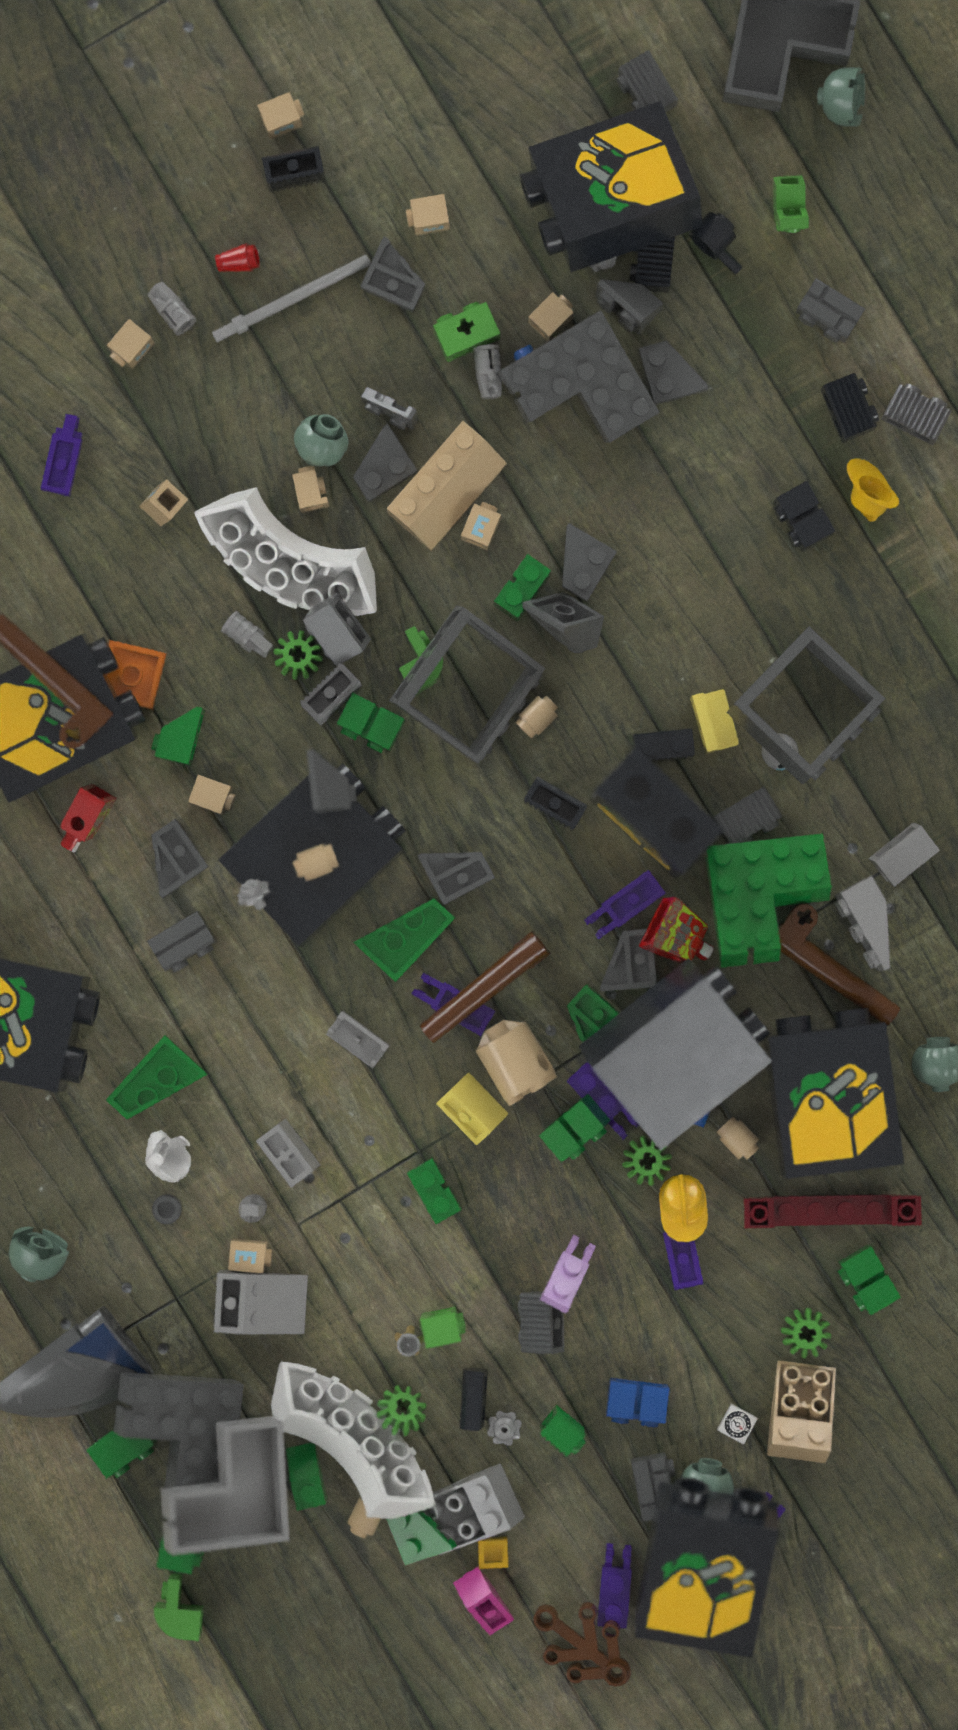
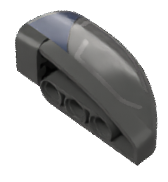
(74, 1371)

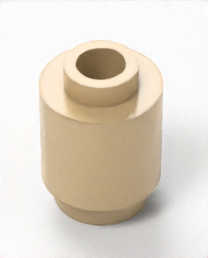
(537, 716)
(315, 862)
(738, 1138)
(360, 1523)

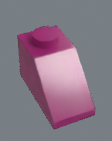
(483, 1601)

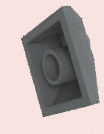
(567, 620)
(328, 786)

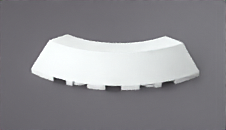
(281, 561)
(353, 1435)

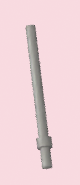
(241, 323)

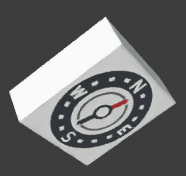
(737, 1423)

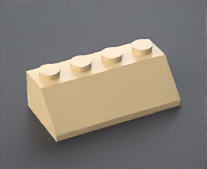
(446, 486)

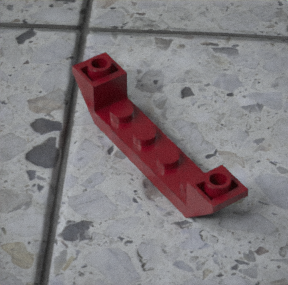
(832, 1210)

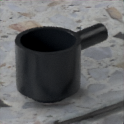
(714, 238)

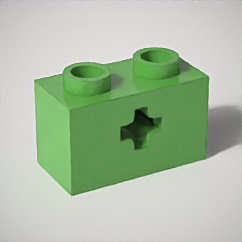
(457, 343)

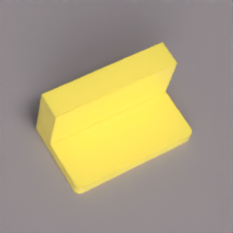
(713, 721)
(472, 1108)

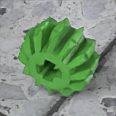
(290, 661)
(655, 1166)
(810, 1323)
(404, 1422)

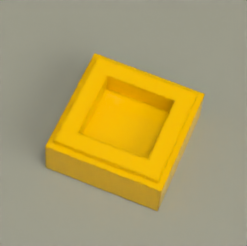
(493, 1553)

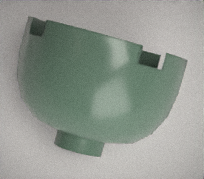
(842, 96)
(37, 1255)

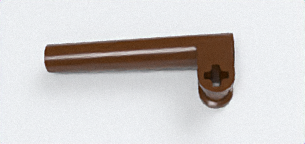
(88, 711)
(513, 964)
(827, 969)

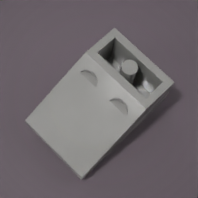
(867, 913)
(260, 1303)
(476, 1507)

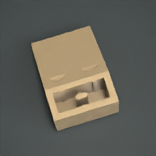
(802, 1412)

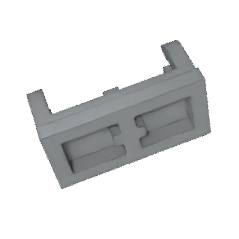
(904, 854)
(357, 1039)
(288, 1153)

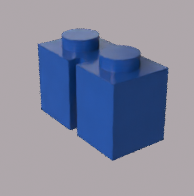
(637, 1401)

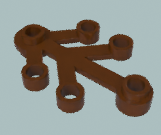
(586, 1647)

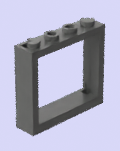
(513, 701)
(775, 743)

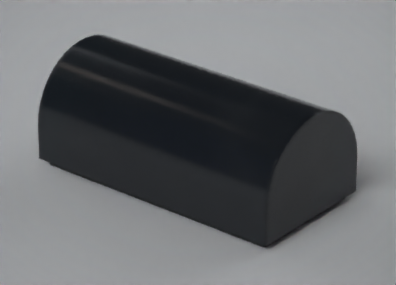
(473, 1399)

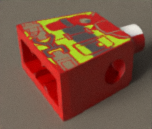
(92, 806)
(676, 933)

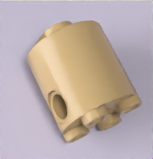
(514, 1060)

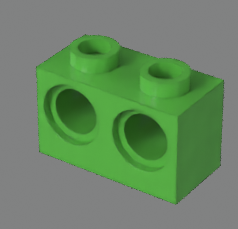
(442, 1327)

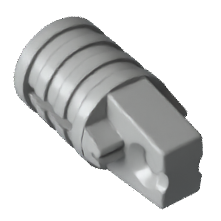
(171, 308)
(487, 367)
(246, 634)
(252, 1208)

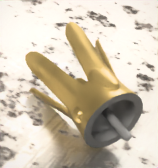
(408, 1343)

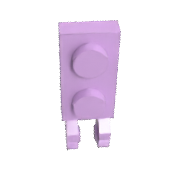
(567, 1276)

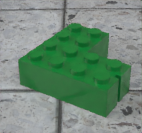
(753, 880)

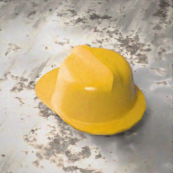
(870, 490)
(683, 1208)

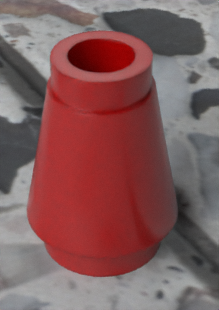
(239, 259)

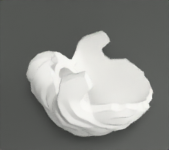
(168, 1156)

